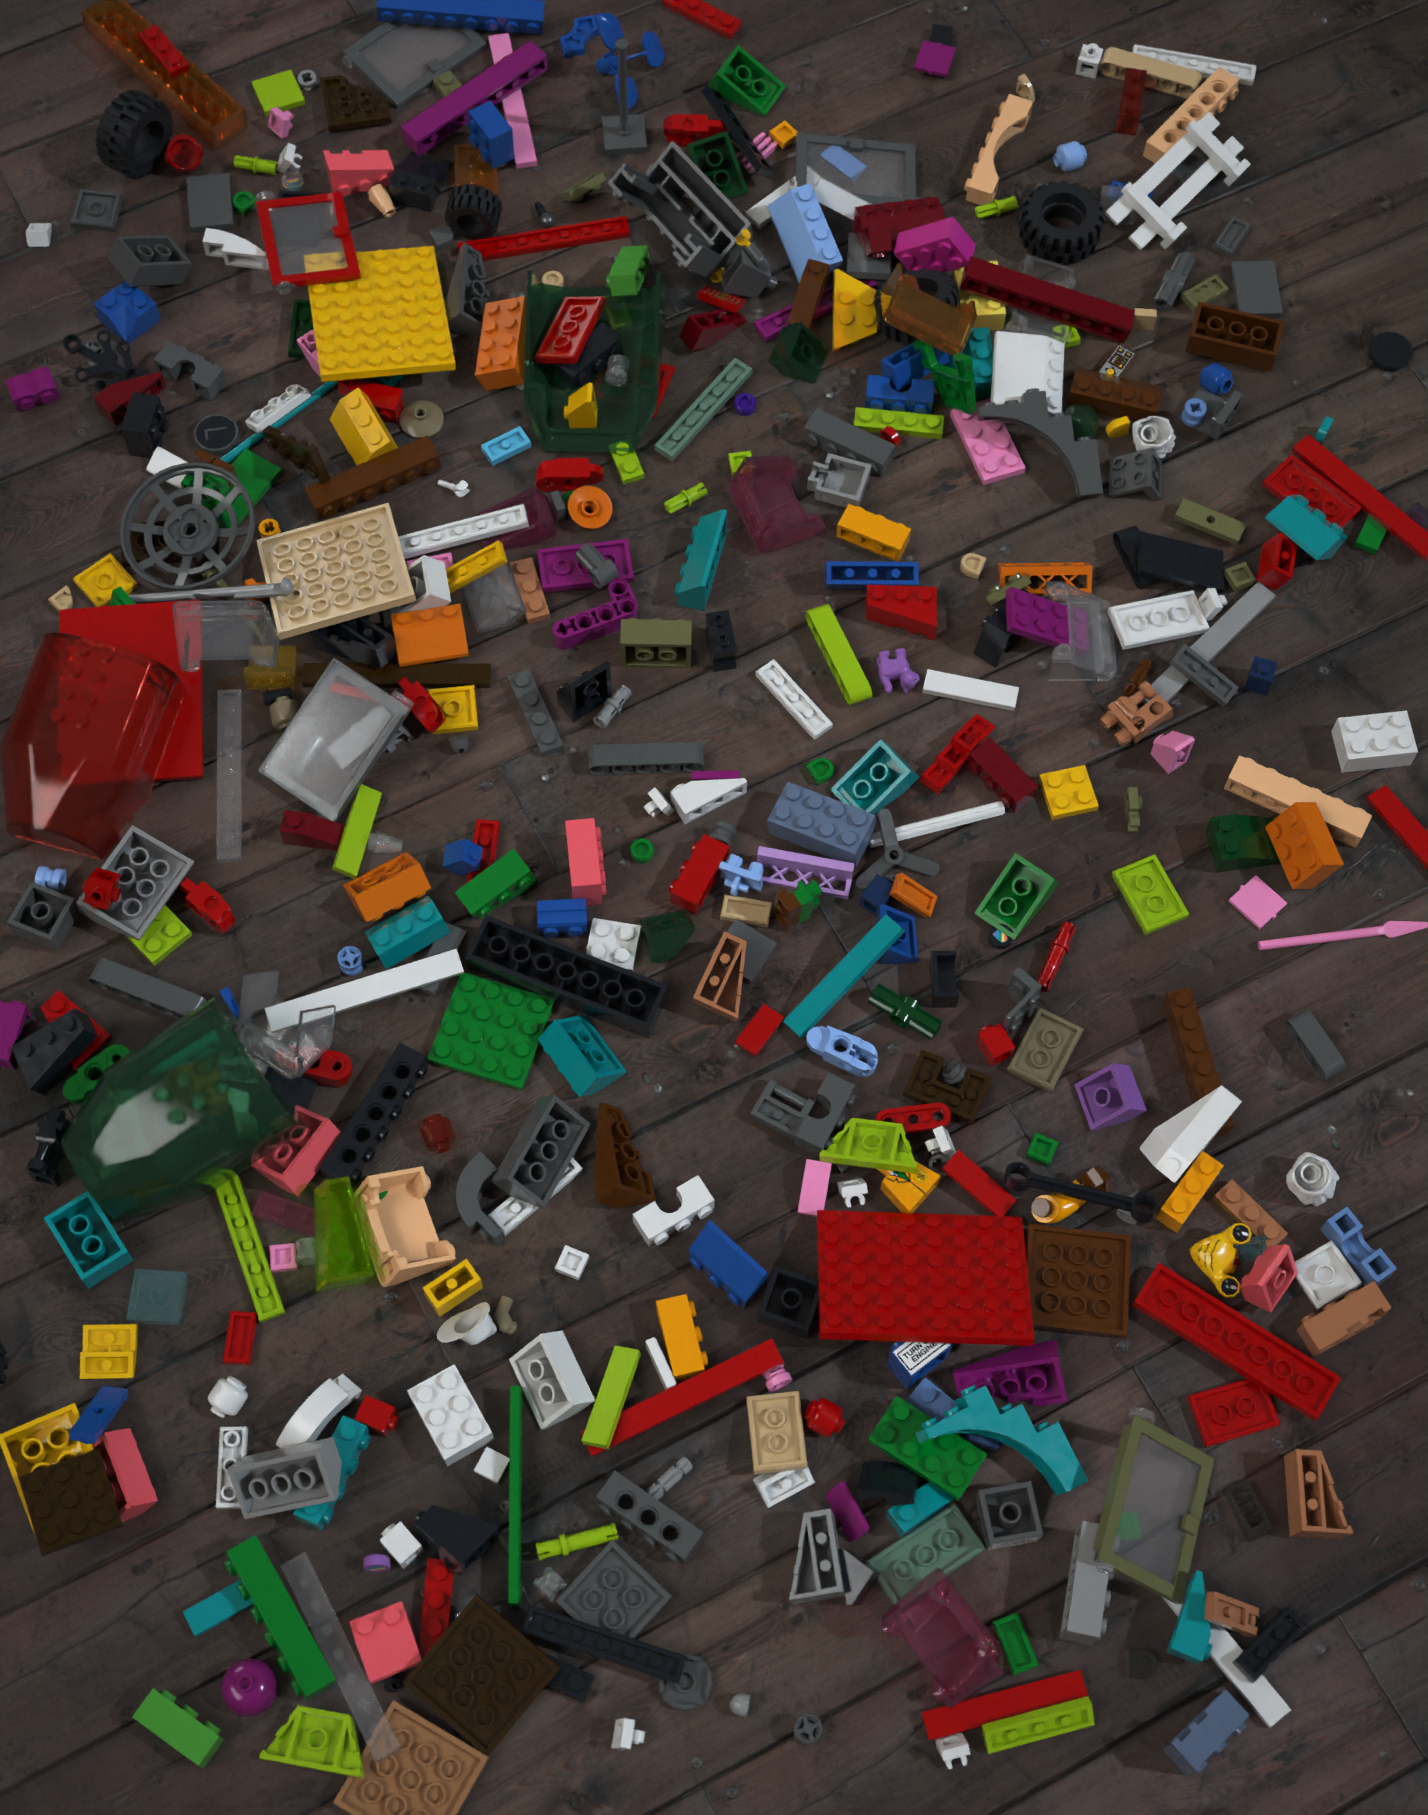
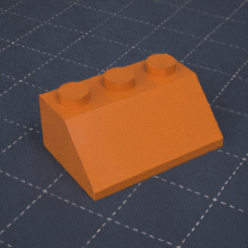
(429, 635)
(387, 887)

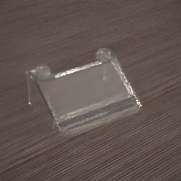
(224, 632)
(1090, 634)

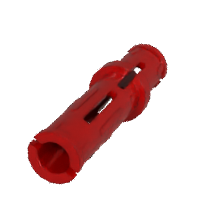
(1058, 949)

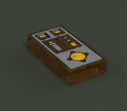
(1118, 361)

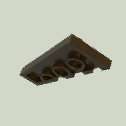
(297, 452)

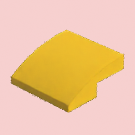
(109, 1351)

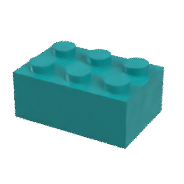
(88, 1239)

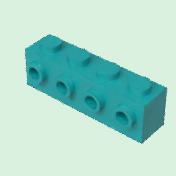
(350, 1440)

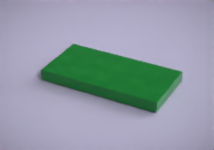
(257, 478)

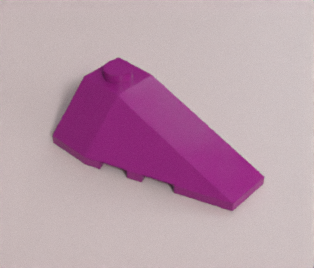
(1020, 1374)

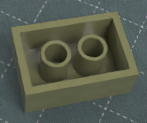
(656, 643)

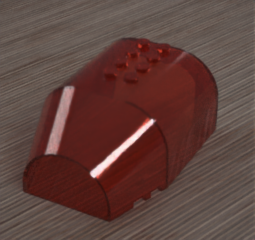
(85, 742)

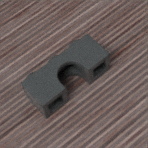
(177, 360)
(836, 1096)

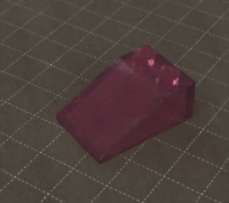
(539, 518)

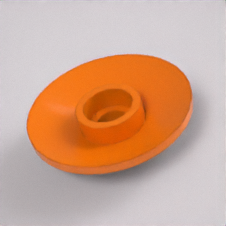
(591, 498)

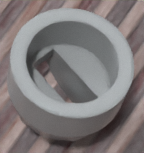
(740, 1704)

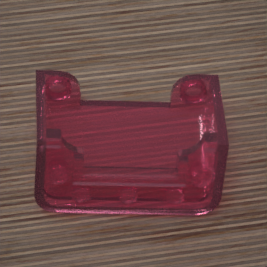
(769, 504)
(945, 1637)

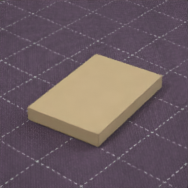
(776, 1432)

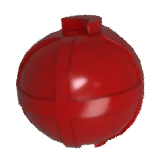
(184, 153)

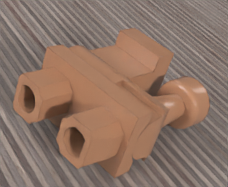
(1136, 722)

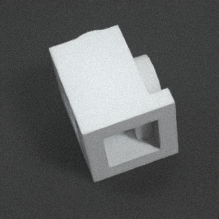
(1089, 55)

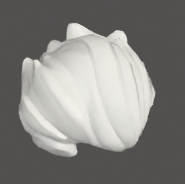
(1153, 433)
(1312, 1179)

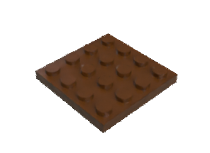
(1078, 1280)

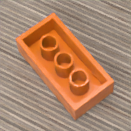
(502, 344)

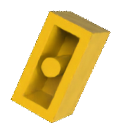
(453, 1287)

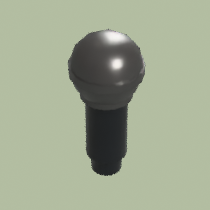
(546, 219)

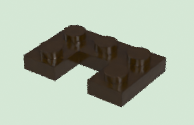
(925, 1088)

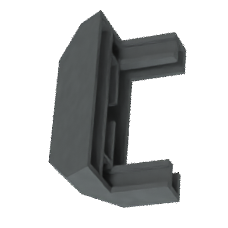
(701, 233)

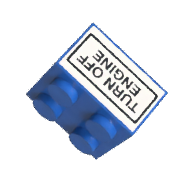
(915, 1359)

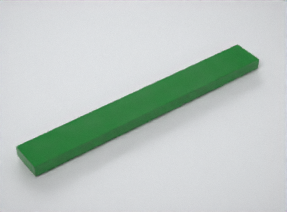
(515, 1497)

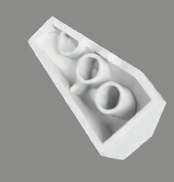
(1183, 1137)

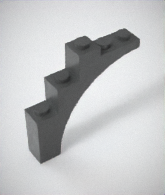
(1032, 414)

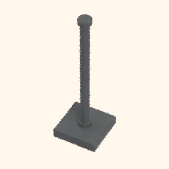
(625, 132)

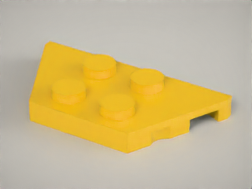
(852, 310)

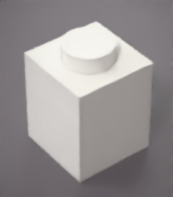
(401, 1544)

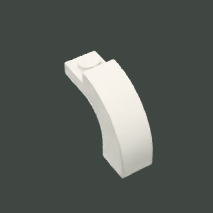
(318, 1411)

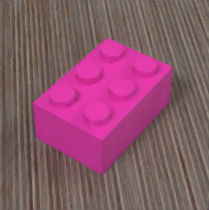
(935, 246)

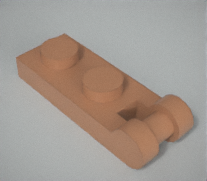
(1231, 1614)

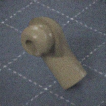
(502, 1316)

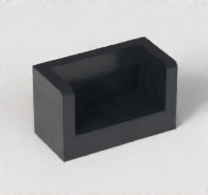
(943, 979)

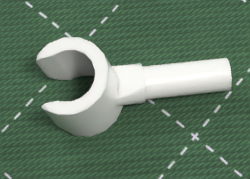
(460, 489)

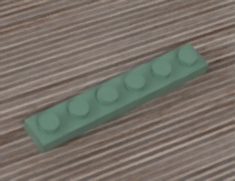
(703, 409)

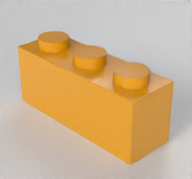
(873, 532)
(1189, 1191)
(681, 1337)

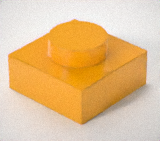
(783, 134)

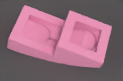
(814, 1187)

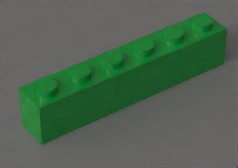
(280, 1619)

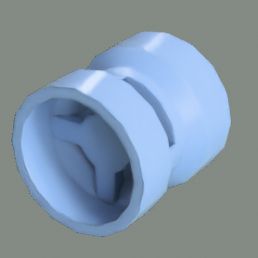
(51, 879)

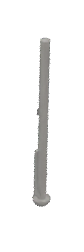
(239, 592)

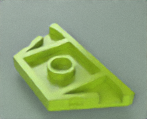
(871, 1146)
(317, 1742)

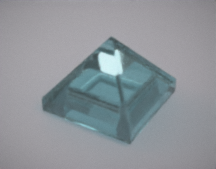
(1252, 1249)

